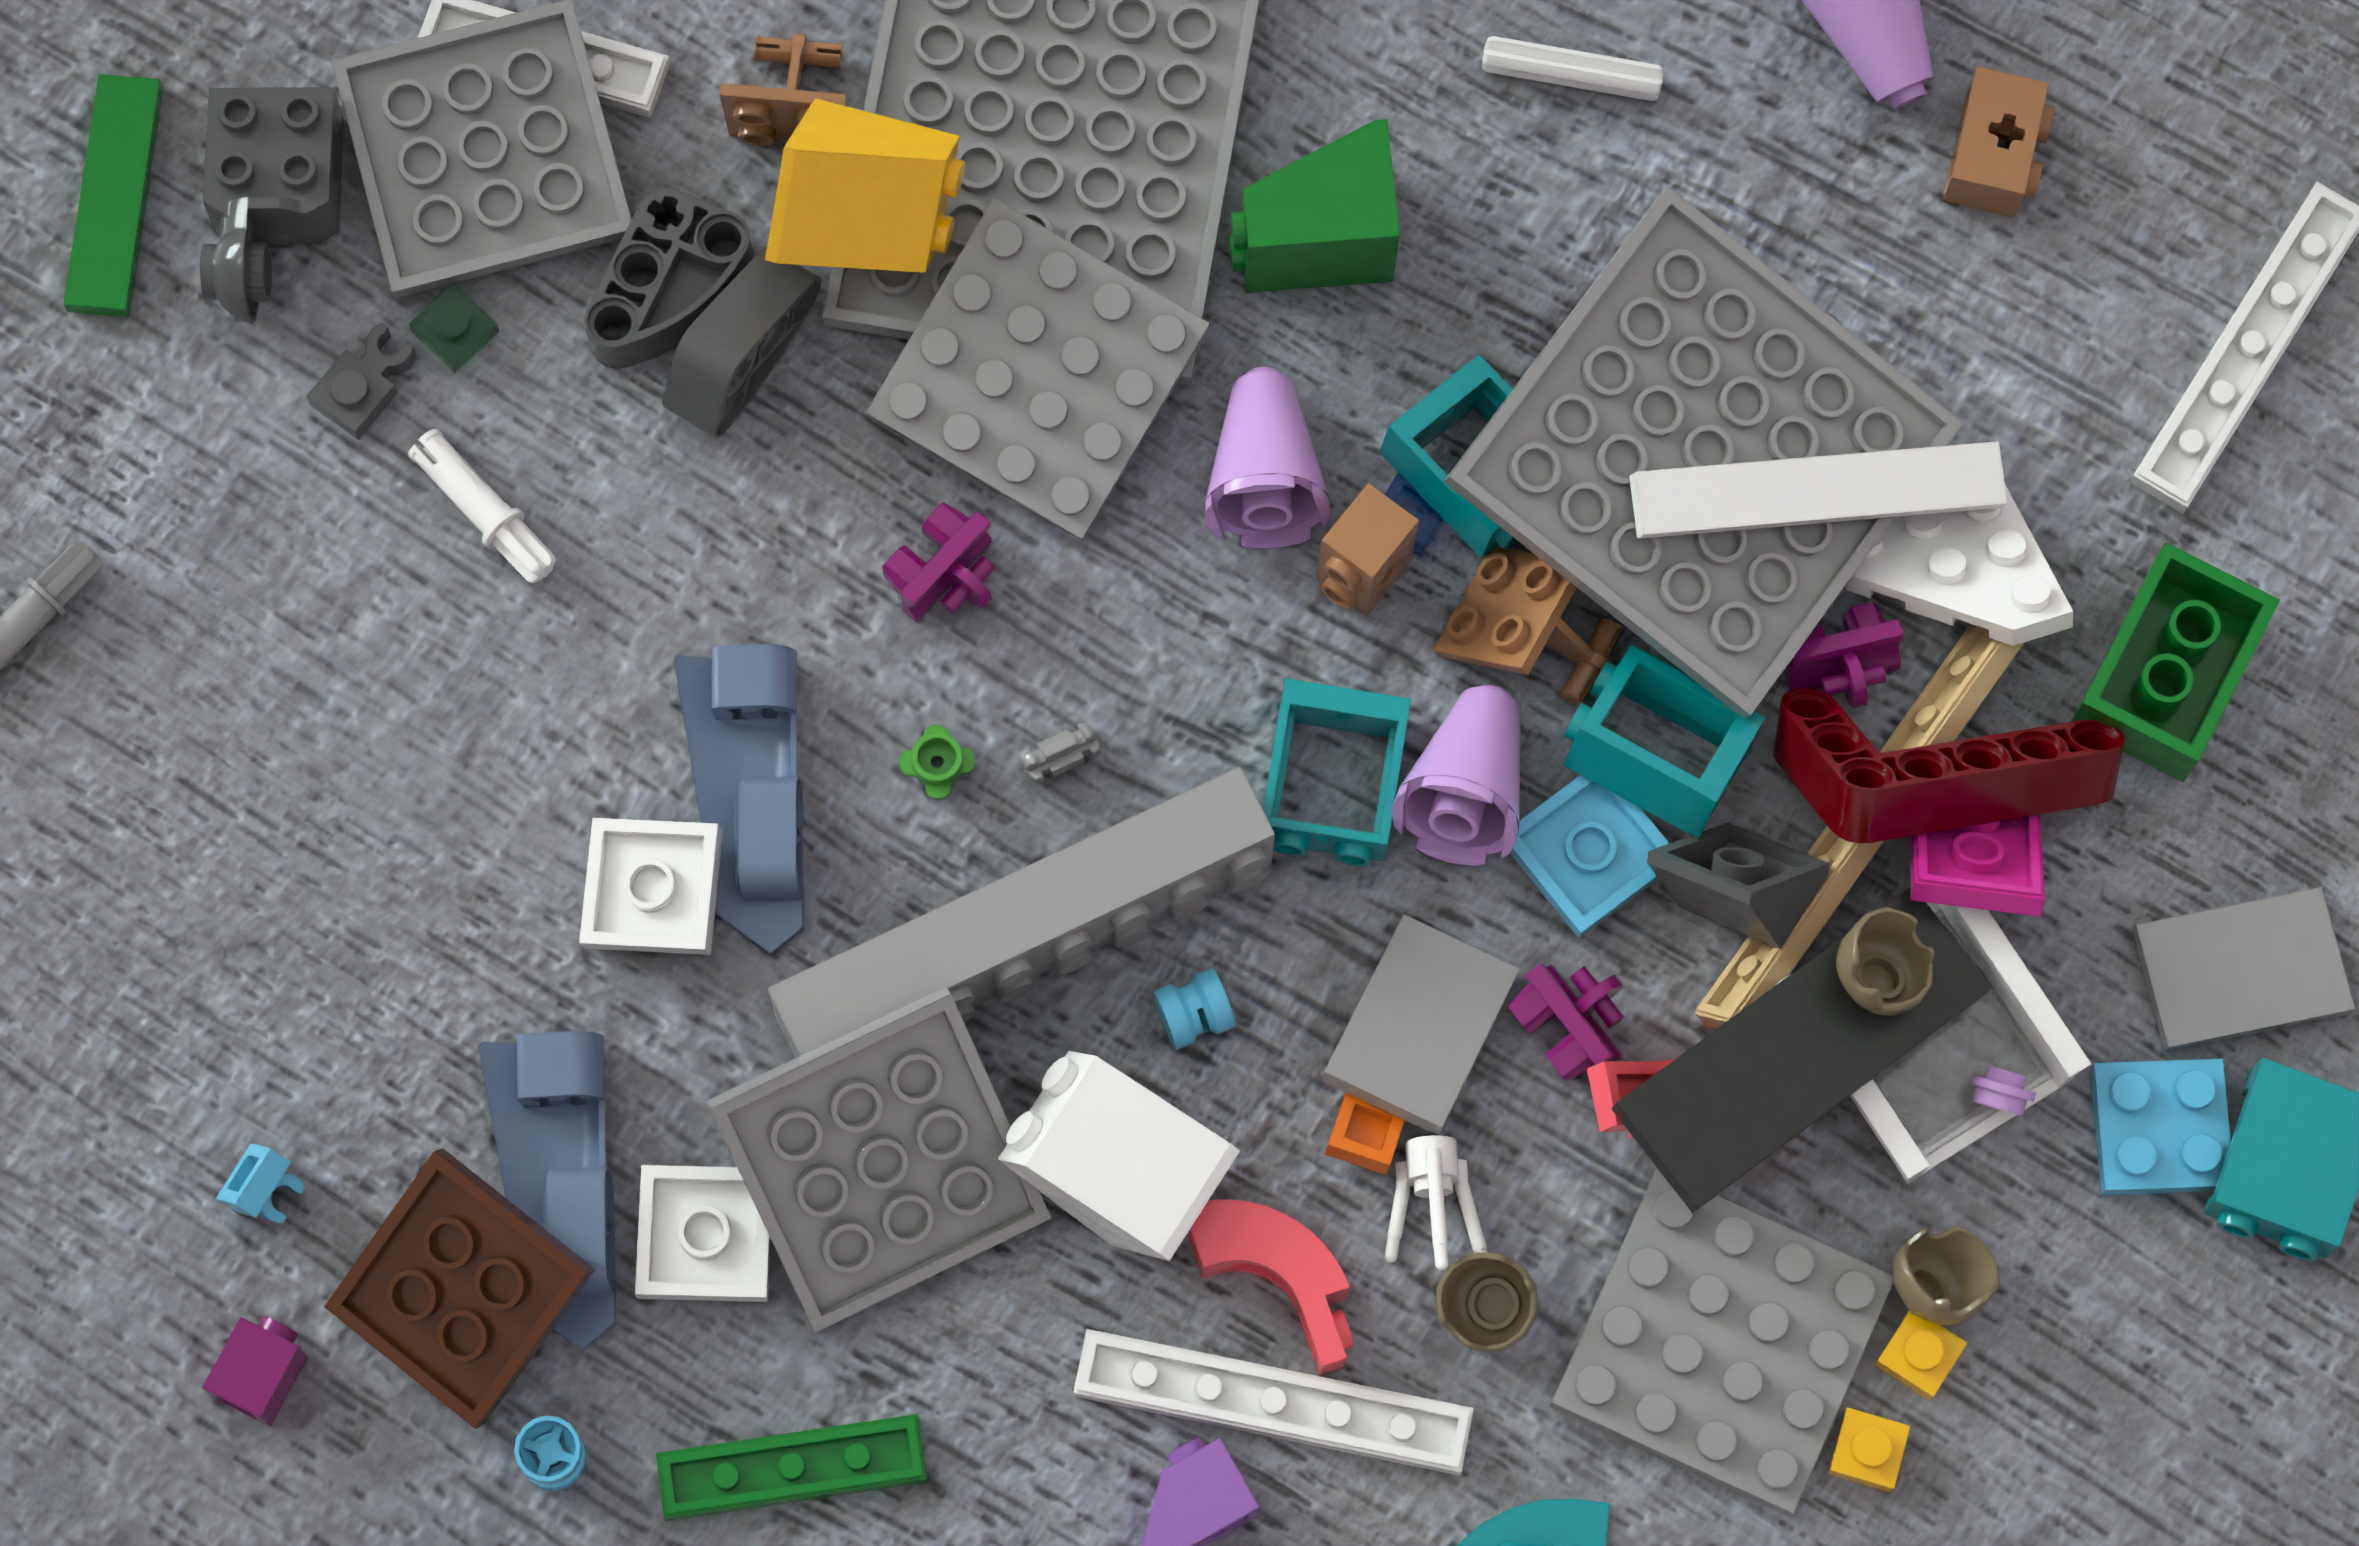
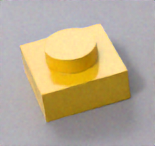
(1920, 1355)
(1868, 1449)

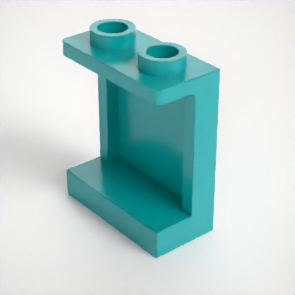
(2290, 1162)

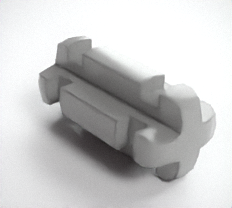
(1060, 753)

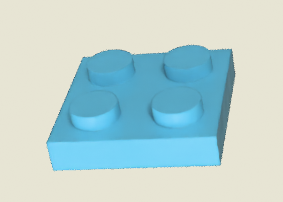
(1587, 852)
(2160, 1125)

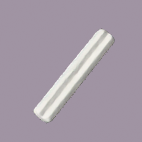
(1572, 68)

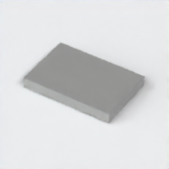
(2243, 969)
(1420, 1025)

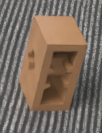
(2005, 109)
(1366, 551)

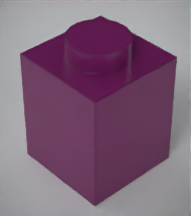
(257, 1369)

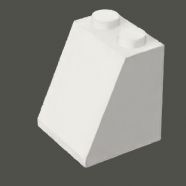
(1117, 1156)

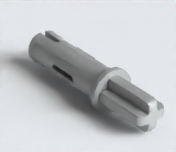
(46, 598)

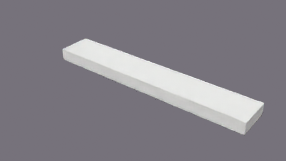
(2248, 348)
(1817, 489)
(1273, 1402)

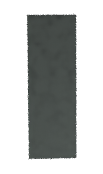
(1785, 1065)

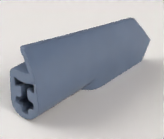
(745, 779)
(552, 1156)

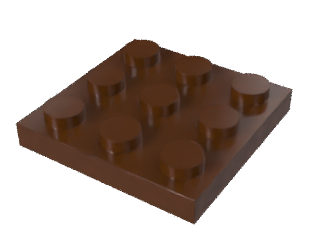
(459, 1288)

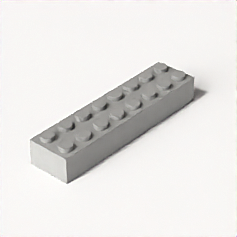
(1041, 915)

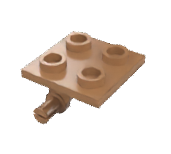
(772, 114)
(1512, 615)

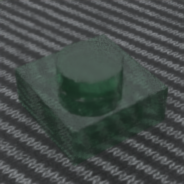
(454, 327)

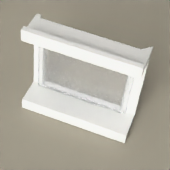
(1924, 1099)

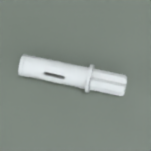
(497, 521)

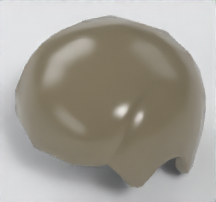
(1885, 962)
(1945, 1275)
(1487, 1301)

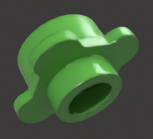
(937, 743)

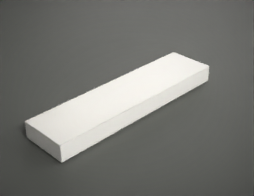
(622, 73)

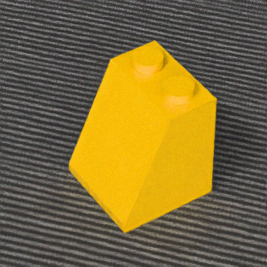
(863, 192)

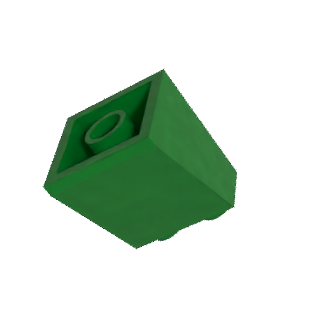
(1321, 218)

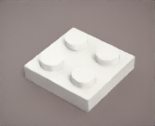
(651, 886)
(700, 1236)

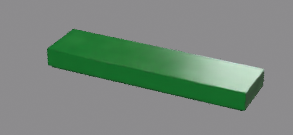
(113, 195)
(791, 1467)

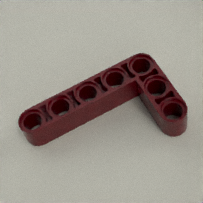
(1940, 785)

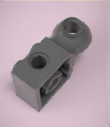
(267, 185)

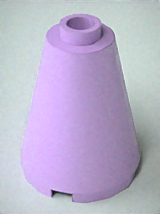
(1881, 44)
(1266, 467)
(1466, 781)

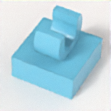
(254, 1181)

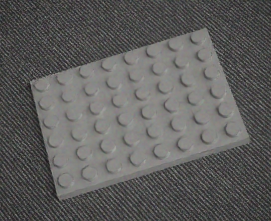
(1077, 116)

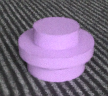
(2002, 1090)

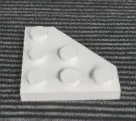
(1968, 569)

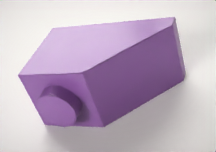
(1198, 1497)

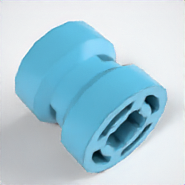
(1193, 1008)
(542, 1445)

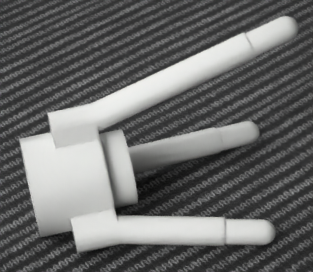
(1433, 1170)

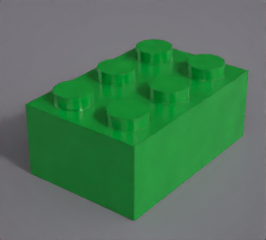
(2177, 660)

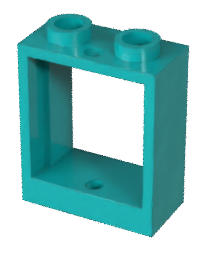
(1470, 387)
(1345, 711)
(1643, 775)

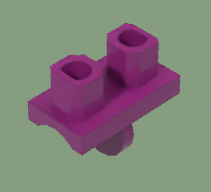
(960, 544)
(1850, 658)
(1552, 996)

